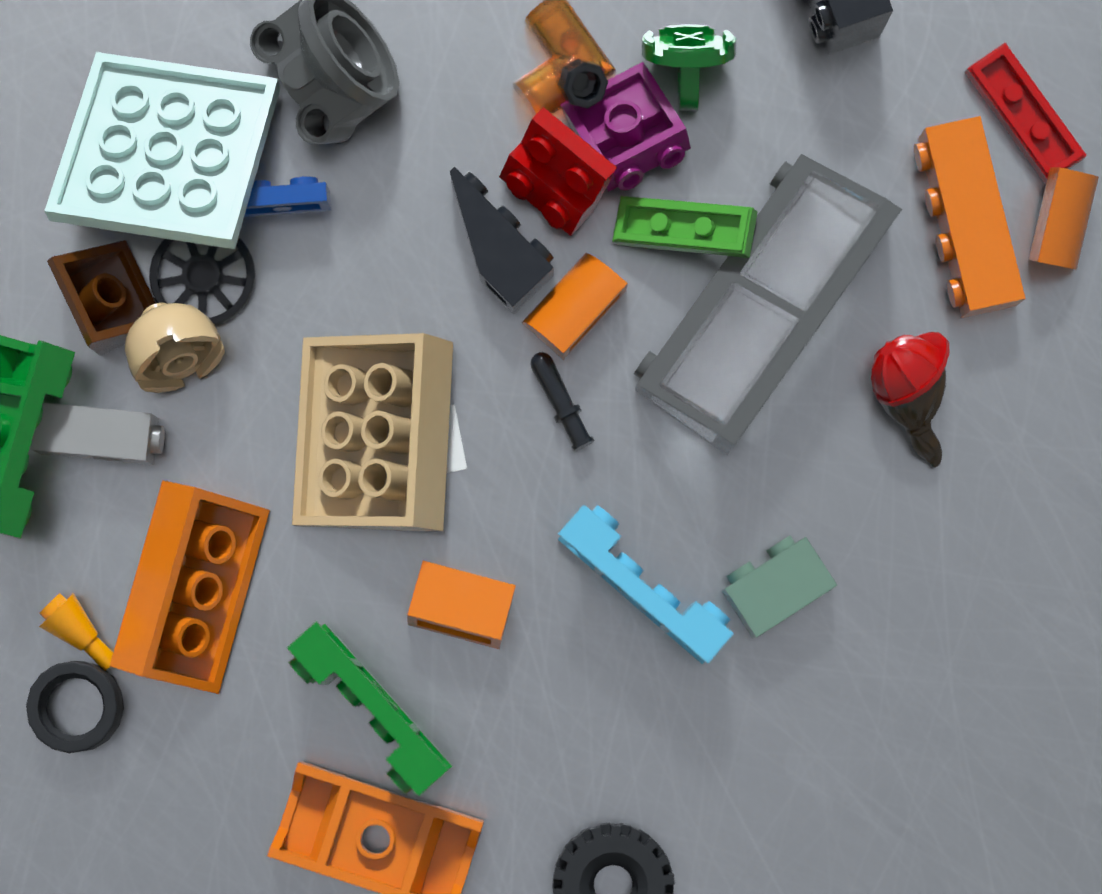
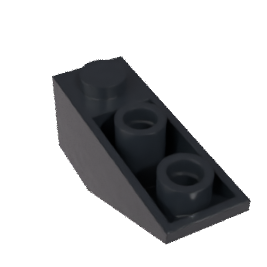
(503, 257)

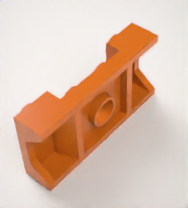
(326, 824)

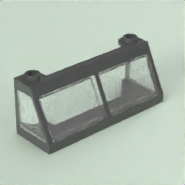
(766, 306)

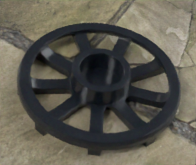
(203, 276)

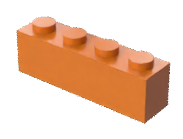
(969, 217)

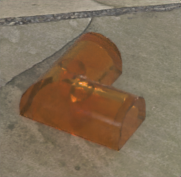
(563, 40)

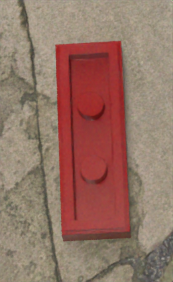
(1024, 112)

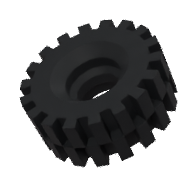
(615, 846)

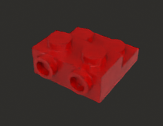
(557, 172)

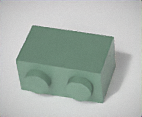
(778, 586)

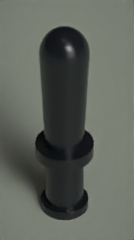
(554, 388)

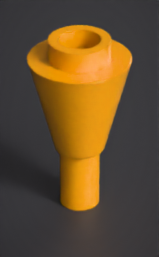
(71, 624)

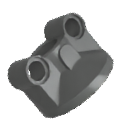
(328, 65)

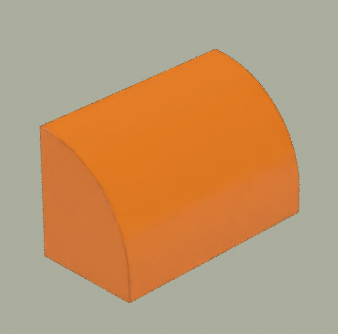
(1063, 217)
(575, 304)
(460, 604)

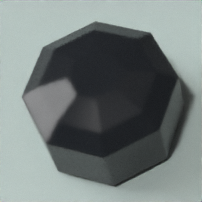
(582, 83)

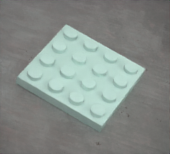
(163, 150)

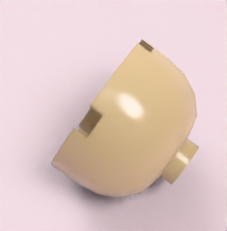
(171, 345)

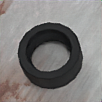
(39, 696)

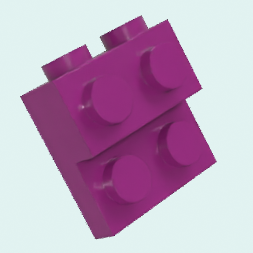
(631, 127)

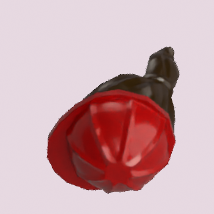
(910, 385)

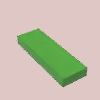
(685, 226)

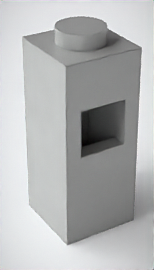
(98, 434)

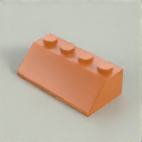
(189, 587)

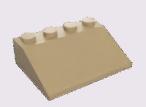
(373, 432)

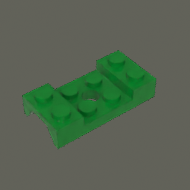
(26, 377)
(322, 658)

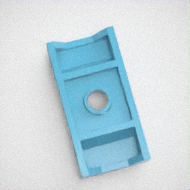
(697, 630)

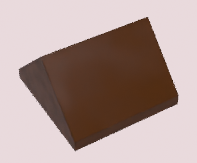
(102, 292)

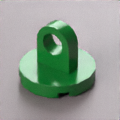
(688, 49)

